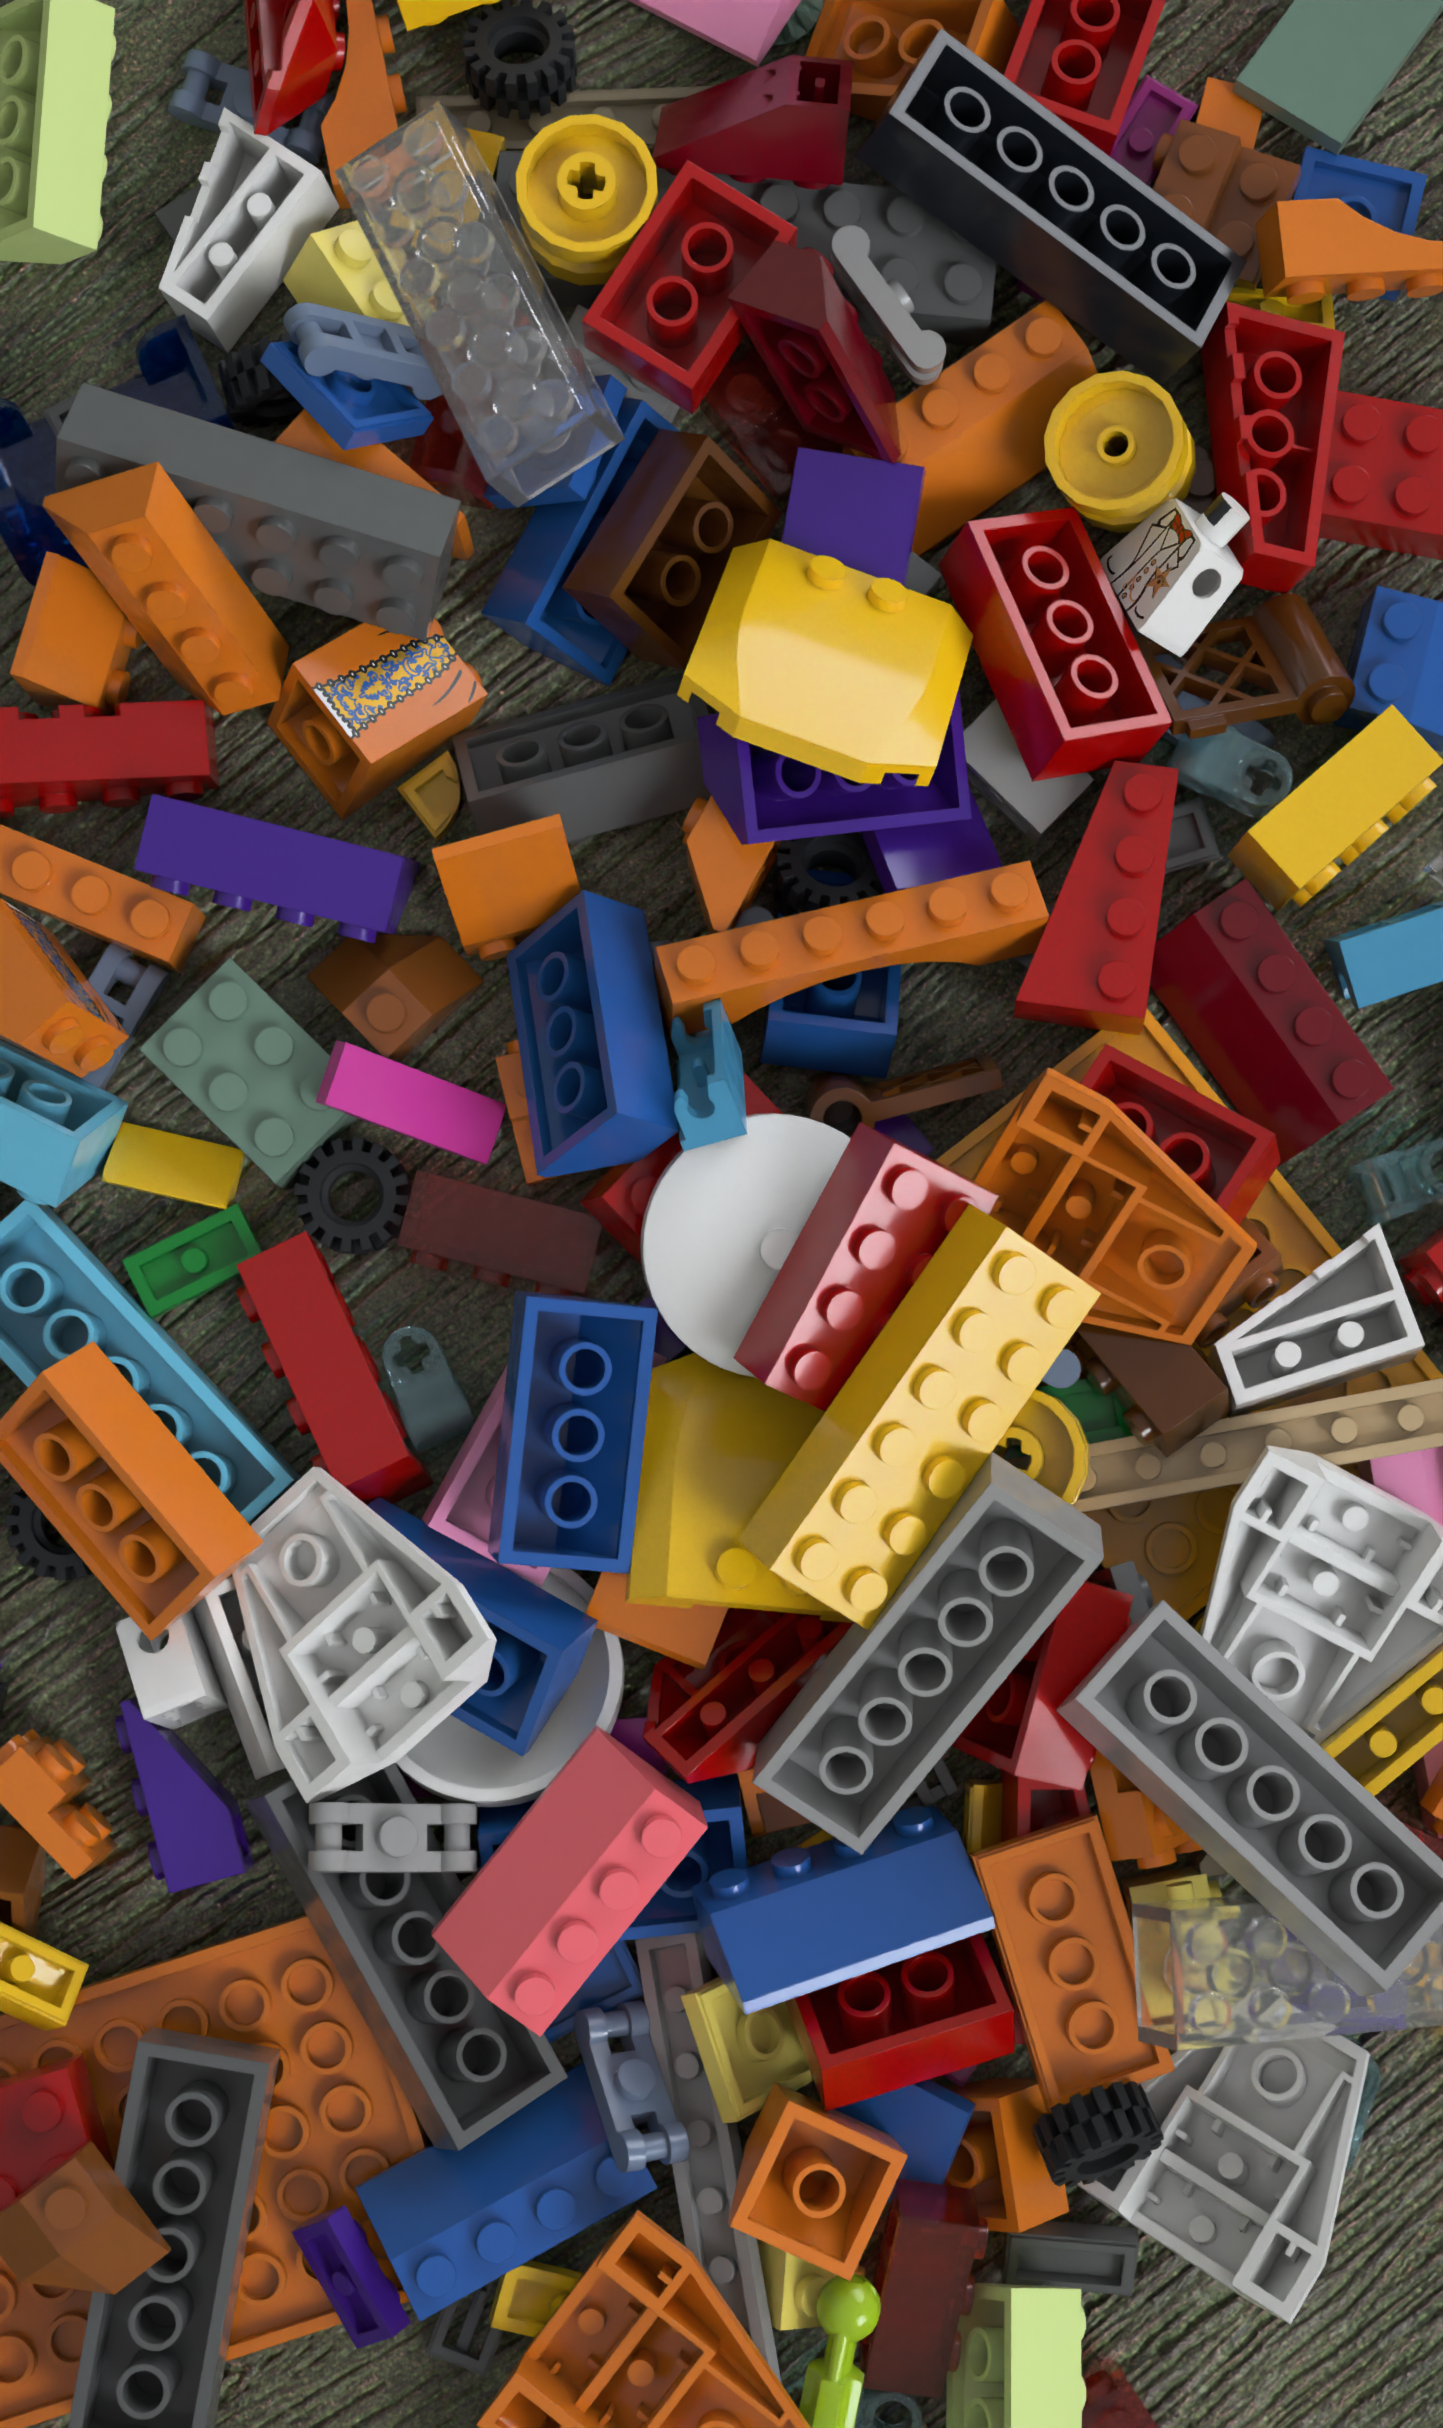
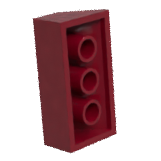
(1263, 1022)

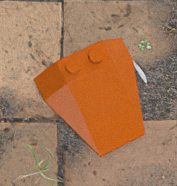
(1113, 1211)
(642, 2348)

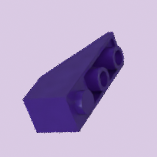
(189, 1809)

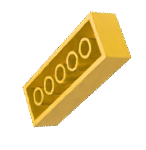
(918, 1417)

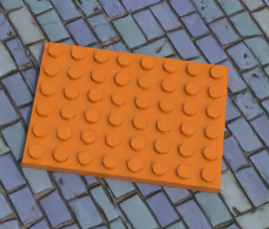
(328, 2128)

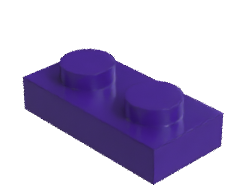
(351, 2277)

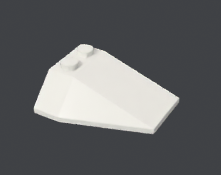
(1323, 1588)
(352, 1636)
(1247, 2163)

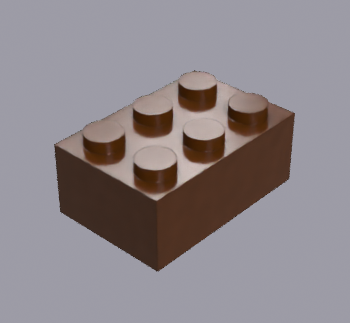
(668, 544)

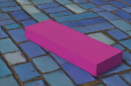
(410, 1102)

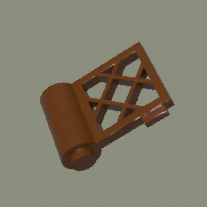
(1283, 654)
(844, 1102)

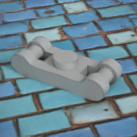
(886, 307)
(391, 1838)

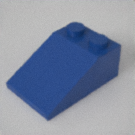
(1398, 663)
(837, 1023)

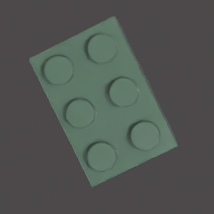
(249, 1072)

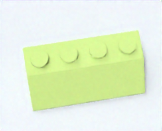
(53, 127)
(1019, 2359)

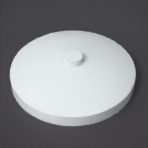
(728, 1224)
(477, 1770)

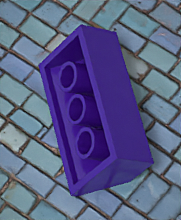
(785, 799)
(276, 866)

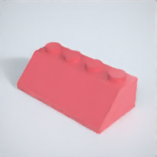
(569, 1880)

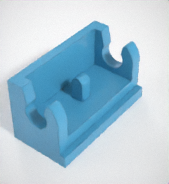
(1389, 956)
(709, 1081)

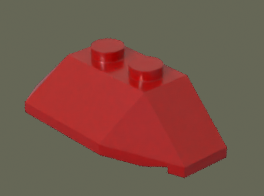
(290, 56)
(717, 1716)

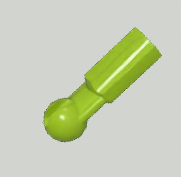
(832, 2382)

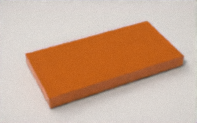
(1068, 1958)

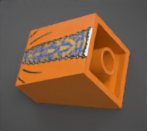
(373, 709)
(49, 1001)

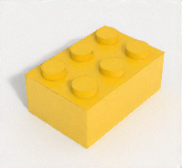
(1338, 811)

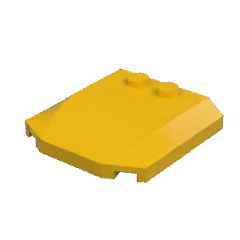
(828, 664)
(705, 1470)

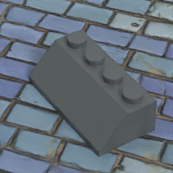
(591, 760)

